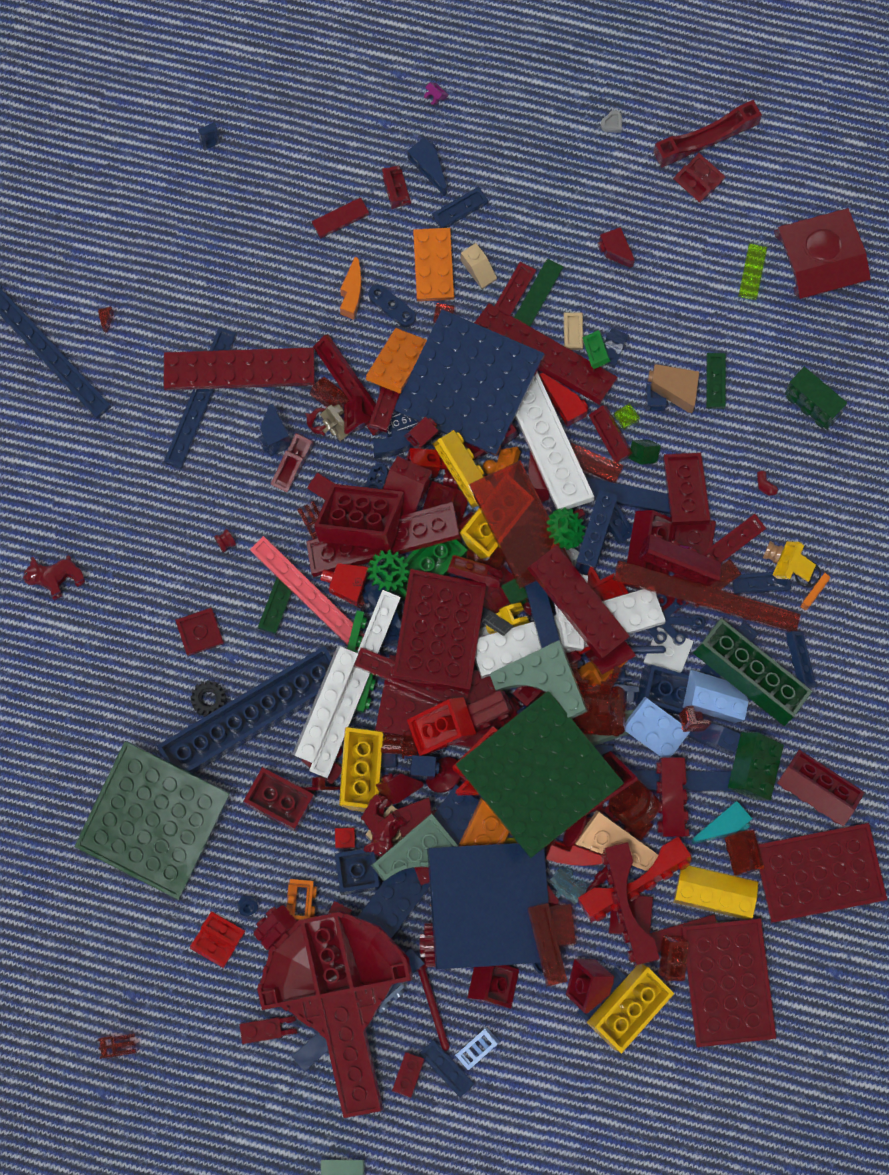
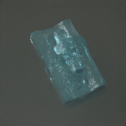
(567, 886)

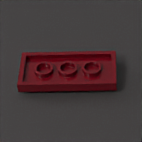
(686, 489)

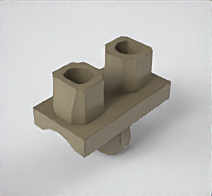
(333, 421)

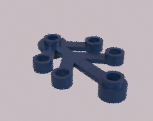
(675, 621)

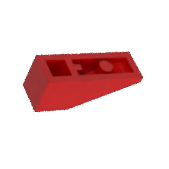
(566, 402)

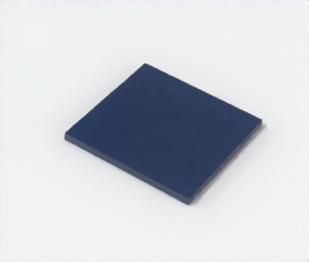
(483, 904)

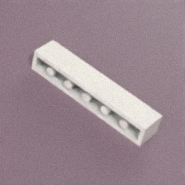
(325, 704)

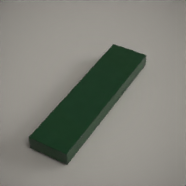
(539, 292)

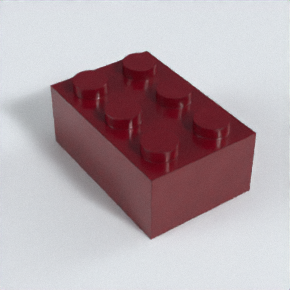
(279, 799)

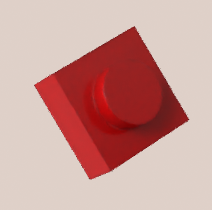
(344, 838)

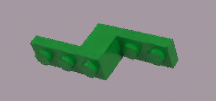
(355, 641)

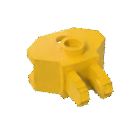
(508, 613)

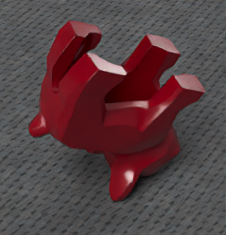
(52, 576)
(381, 827)

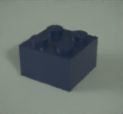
(356, 872)

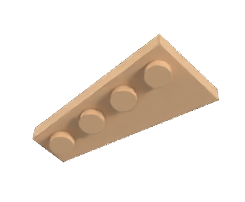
(604, 833)

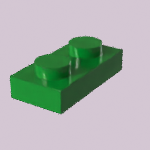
(596, 349)

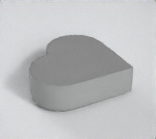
(612, 123)

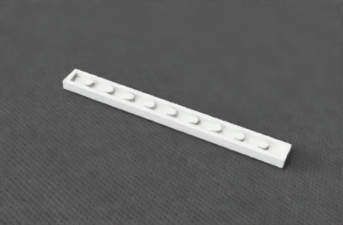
(354, 686)

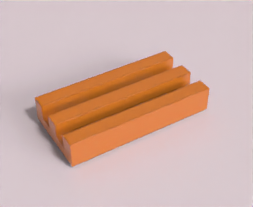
(815, 592)

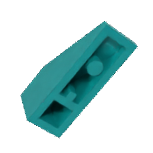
(727, 824)

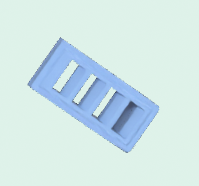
(489, 1036)

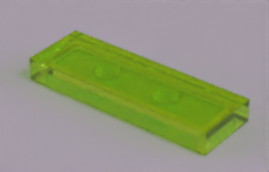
(752, 272)

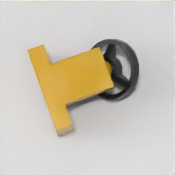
(793, 561)

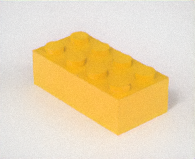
(630, 1008)

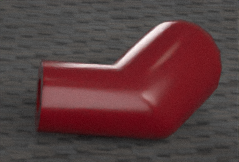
(765, 486)

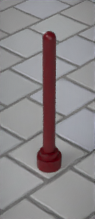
(433, 1006)

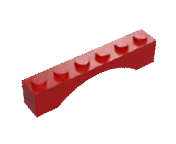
(672, 857)

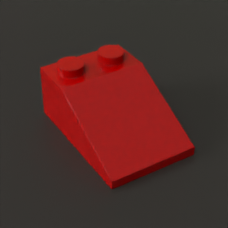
(441, 726)

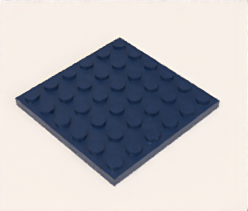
(469, 381)

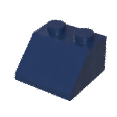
(273, 433)

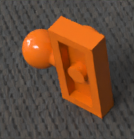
(506, 457)

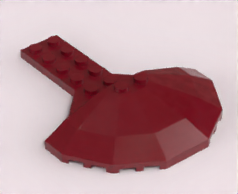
(334, 979)

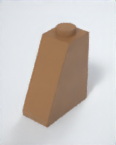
(675, 385)

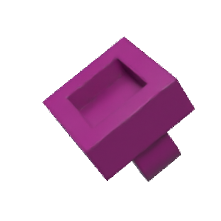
(436, 91)

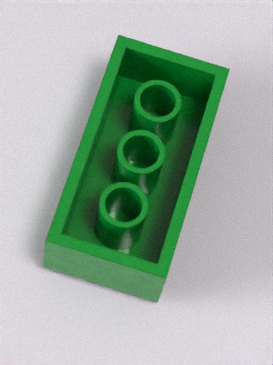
(431, 559)

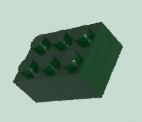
(815, 398)
(755, 766)

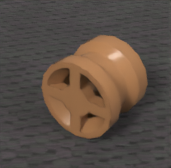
(773, 552)

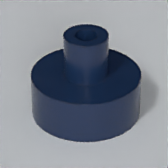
(247, 905)

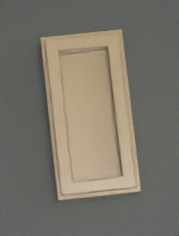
(573, 331)

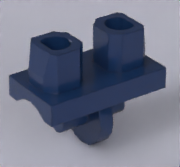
(630, 690)

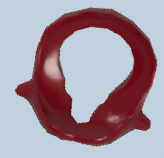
(310, 420)

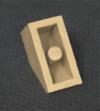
(478, 266)

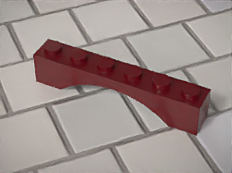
(683, 145)
(641, 945)

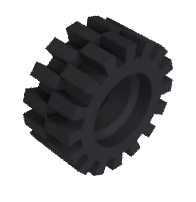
(203, 688)

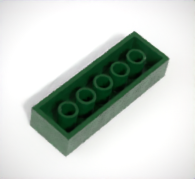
(752, 672)

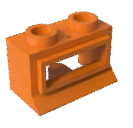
(291, 897)

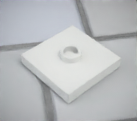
(675, 655)

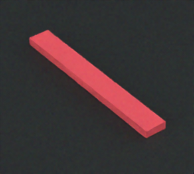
(304, 589)

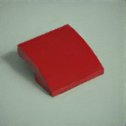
(217, 939)

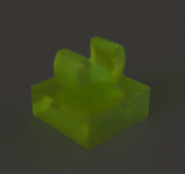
(626, 416)

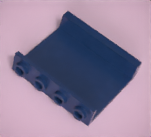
(596, 532)

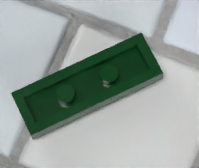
(715, 380)
(275, 607)

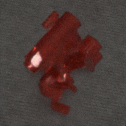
(604, 705)

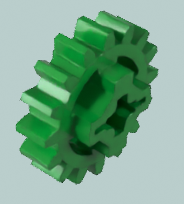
(566, 528)
(388, 563)

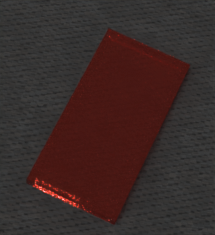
(515, 518)

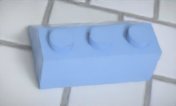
(715, 697)

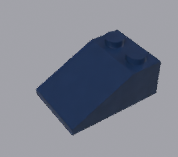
(663, 688)

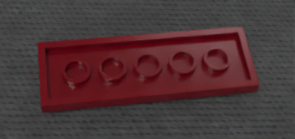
(578, 602)

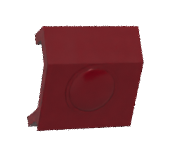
(824, 253)

